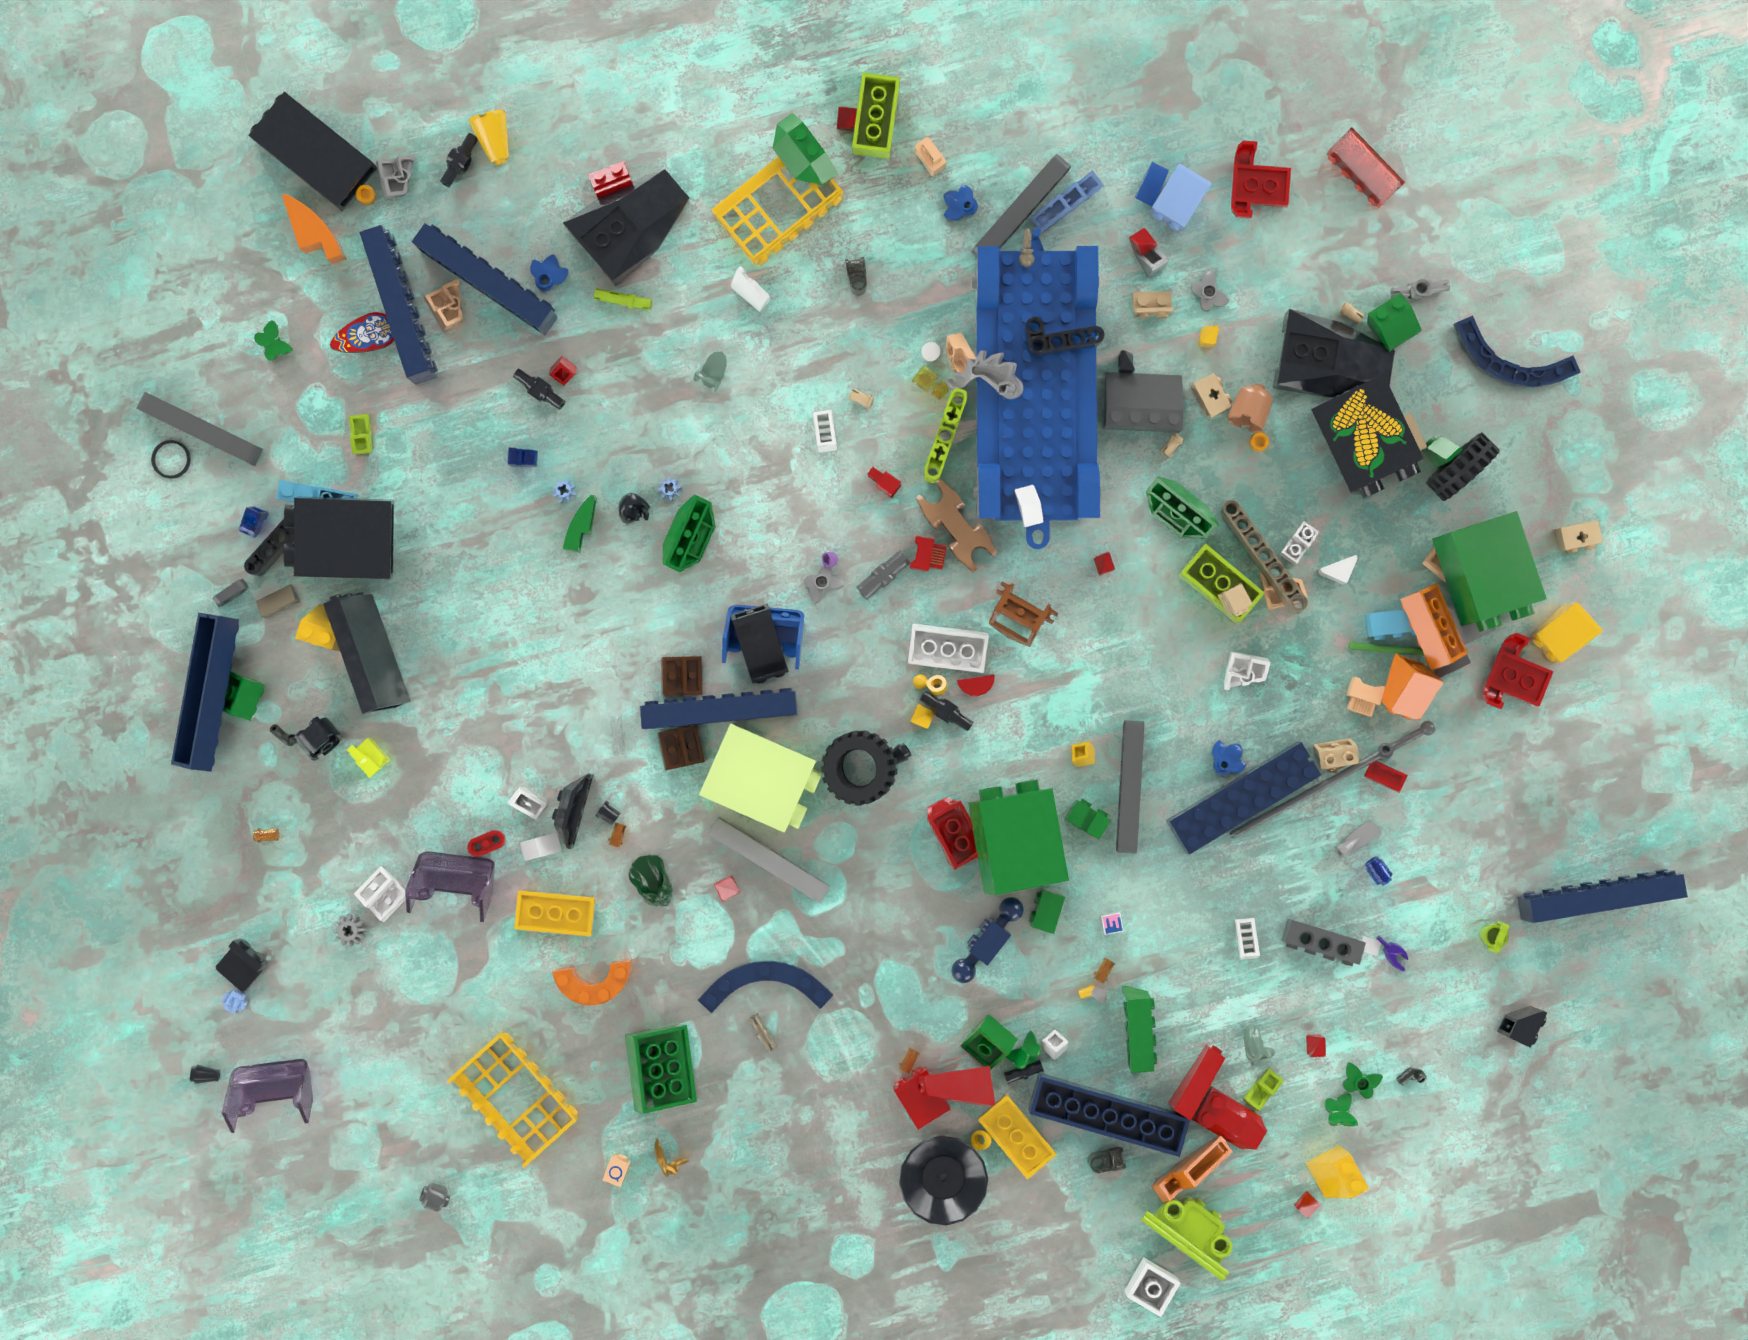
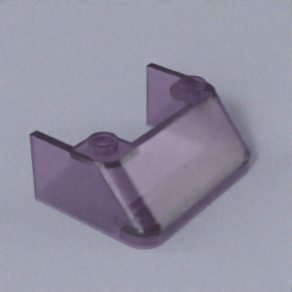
(454, 875)
(267, 1083)

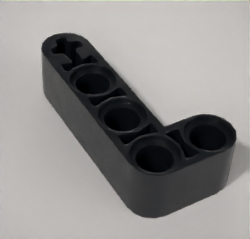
(1064, 336)
(276, 547)

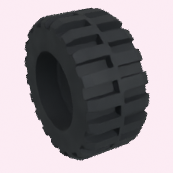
(835, 774)

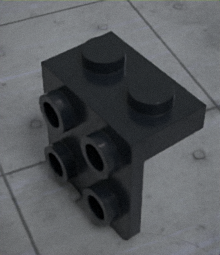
(241, 964)

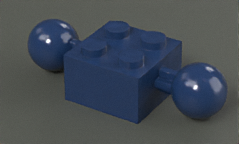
(988, 941)

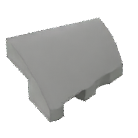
(395, 175)

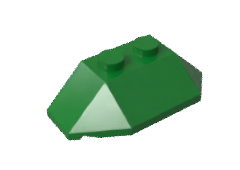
(802, 152)
(1180, 509)
(688, 534)

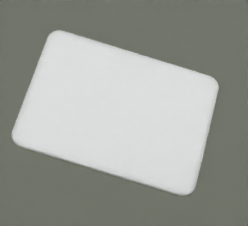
(1372, 946)

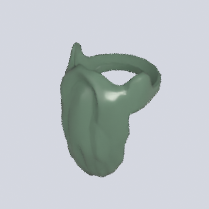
(712, 370)
(1254, 1045)

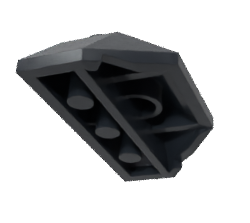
(571, 809)

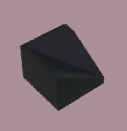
(1125, 362)

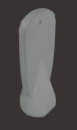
(1358, 838)

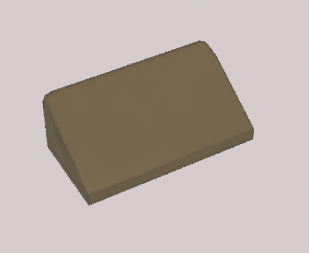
(277, 601)

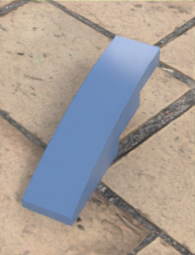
(1067, 201)

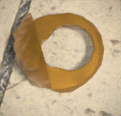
(672, 1167)

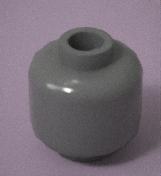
(434, 1197)

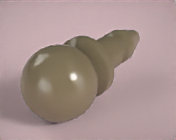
(1026, 258)

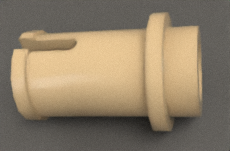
(1351, 312)
(861, 398)
(1174, 441)

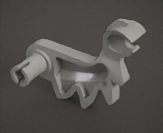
(994, 372)

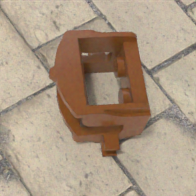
(1020, 612)

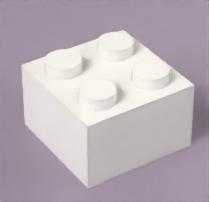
(1152, 1287)

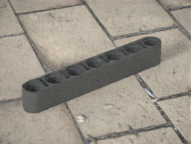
(1025, 203)
(199, 428)
(1130, 786)

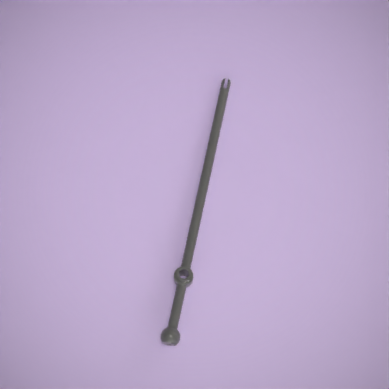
(1426, 728)

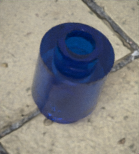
(1378, 871)

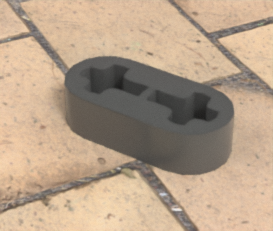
(230, 593)

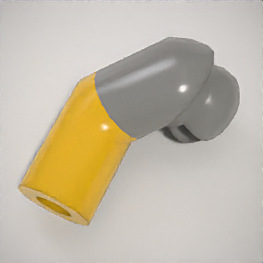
(1093, 991)

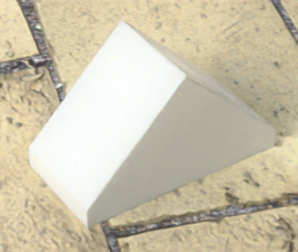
(1029, 505)
(1339, 571)
(527, 802)
(540, 846)

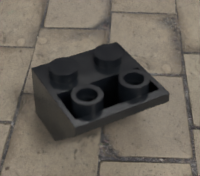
(1523, 1025)

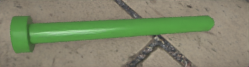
(1385, 648)

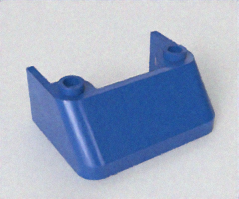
(788, 625)

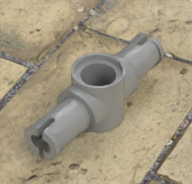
(1428, 286)

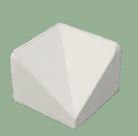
(1054, 1044)

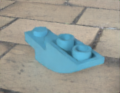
(289, 490)

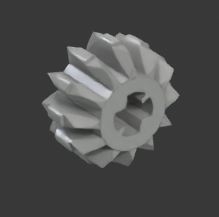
(356, 926)

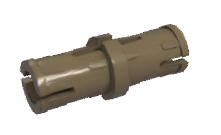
(762, 1033)

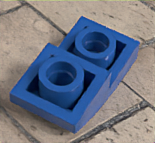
(1152, 184)

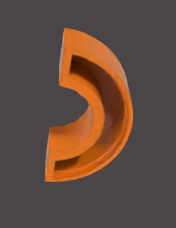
(593, 993)

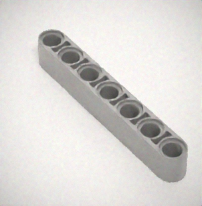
(769, 860)

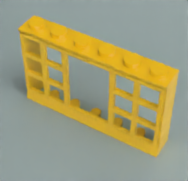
(791, 233)
(494, 1117)

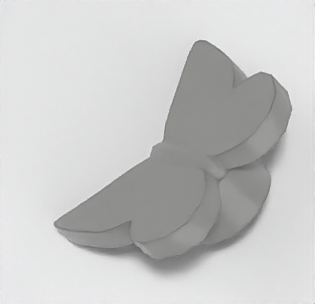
(1208, 292)
(822, 583)

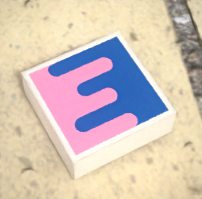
(1112, 923)

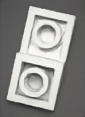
(1299, 543)

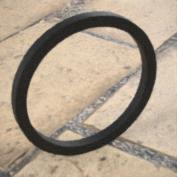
(154, 454)

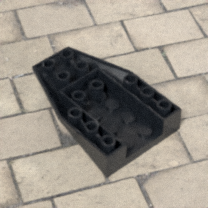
(629, 224)
(1327, 356)

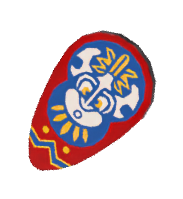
(363, 334)

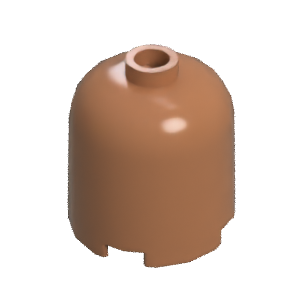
(1251, 408)

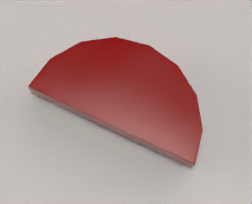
(977, 685)

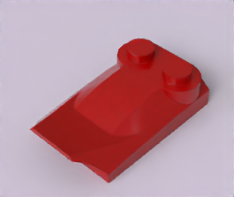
(953, 831)
(1230, 1120)

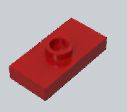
(1386, 776)

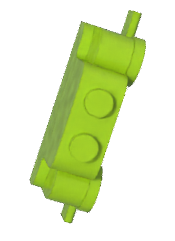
(1193, 1231)

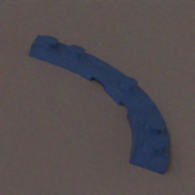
(1506, 371)
(765, 971)

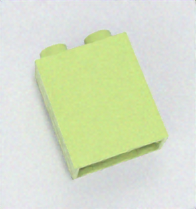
(760, 779)

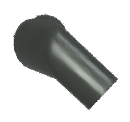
(287, 739)
(1412, 1074)

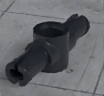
(459, 160)
(539, 389)
(946, 710)

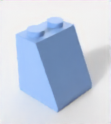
(1180, 198)

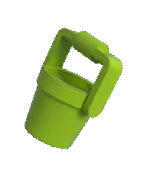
(1495, 936)

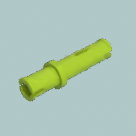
(623, 299)

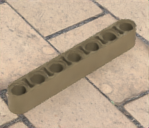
(1264, 566)

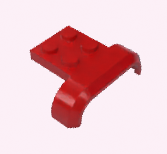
(1257, 183)
(1515, 675)

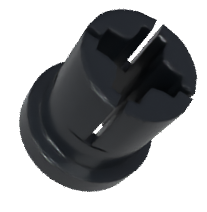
(608, 813)

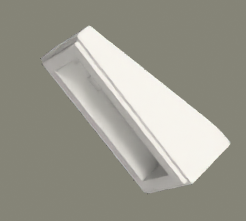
(829, 441)
(1250, 955)

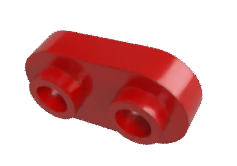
(486, 842)

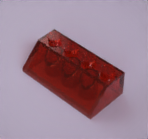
(1365, 168)

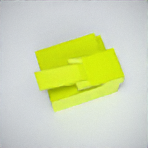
(369, 757)

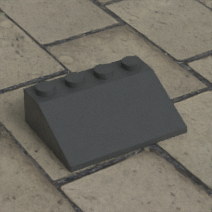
(1143, 402)

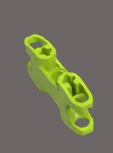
(945, 426)

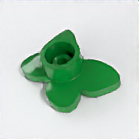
(271, 341)
(1027, 1053)
(1360, 1082)
(1340, 1111)

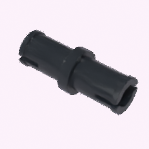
(1017, 1074)

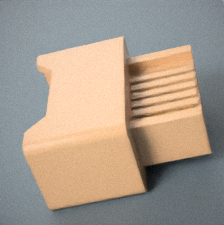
(930, 156)
(1363, 697)

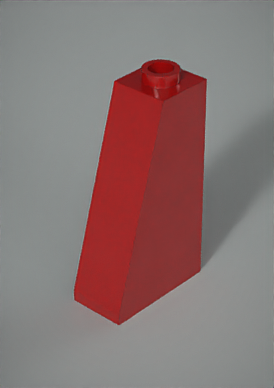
(1197, 1081)
(962, 1086)

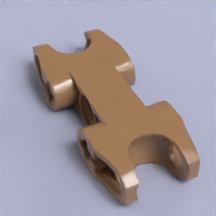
(947, 513)

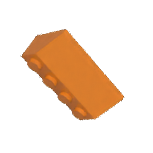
(1434, 626)

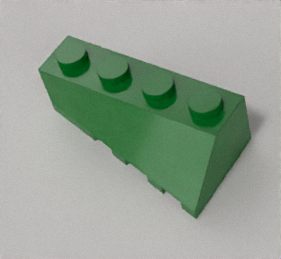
(1139, 1029)

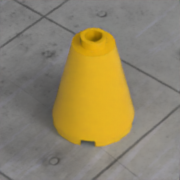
(492, 134)

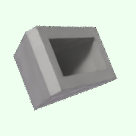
(1152, 261)

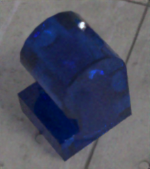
(522, 457)
(252, 521)

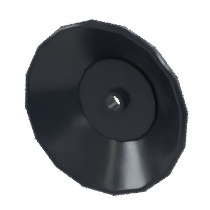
(949, 1199)

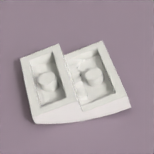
(381, 894)

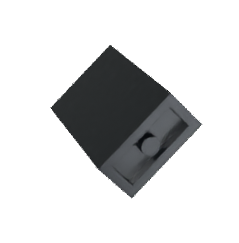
(759, 643)

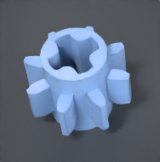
(669, 483)
(562, 485)
(234, 1001)

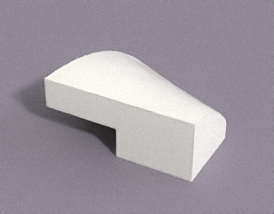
(749, 290)
(1244, 669)

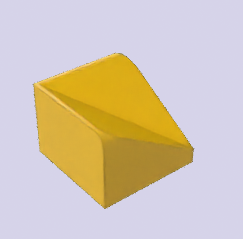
(1208, 336)
(922, 716)
(1083, 754)

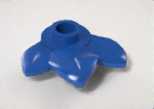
(958, 201)
(549, 270)
(1228, 755)

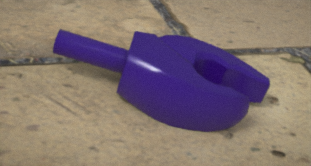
(1391, 951)

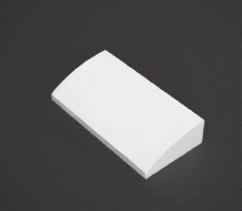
(948, 648)

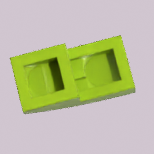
(360, 433)
(1262, 1089)

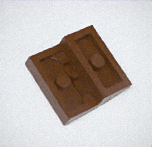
(681, 675)
(680, 747)

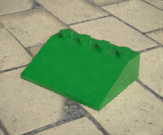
(660, 1068)

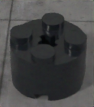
(318, 738)

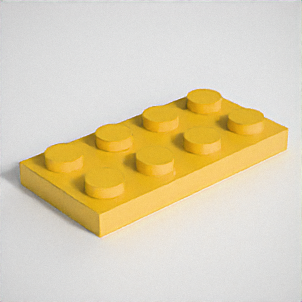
(554, 913)
(1017, 1136)

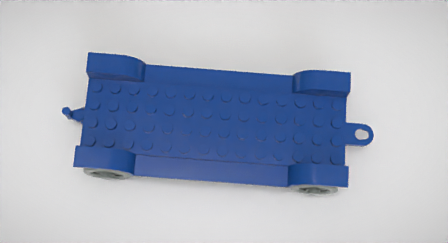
(1052, 427)

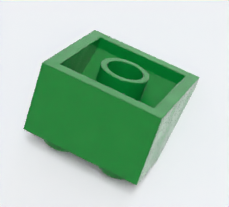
(1394, 322)
(242, 696)
(989, 1042)

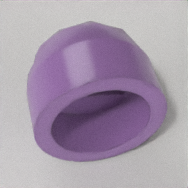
(829, 559)

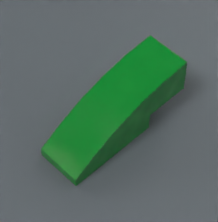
(580, 524)

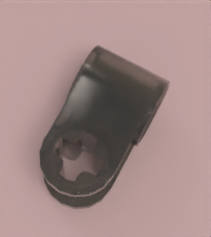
(857, 273)
(1111, 1160)

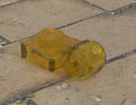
(927, 379)

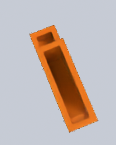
(312, 231)
(1192, 1169)

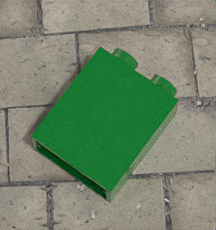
(1490, 571)
(1018, 838)

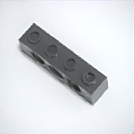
(1353, 947)

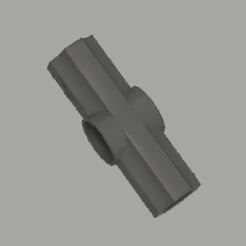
(883, 575)

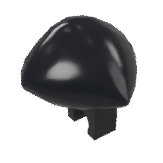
(633, 507)

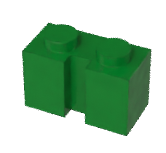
(1087, 819)
(1047, 911)

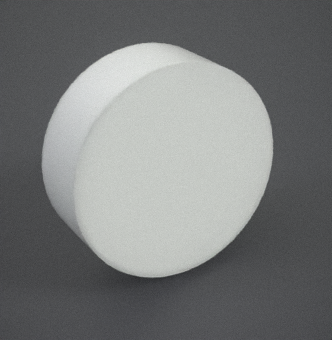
(930, 352)

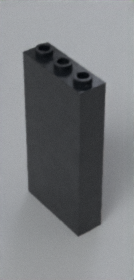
(312, 150)
(366, 652)

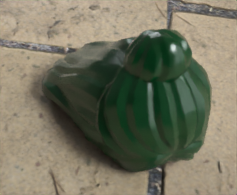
(651, 880)

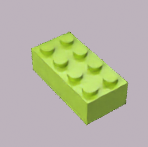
(876, 115)
(1214, 575)

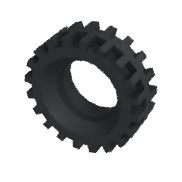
(1463, 467)

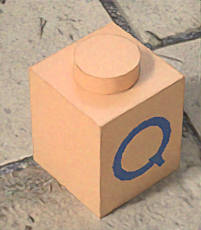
(617, 1169)

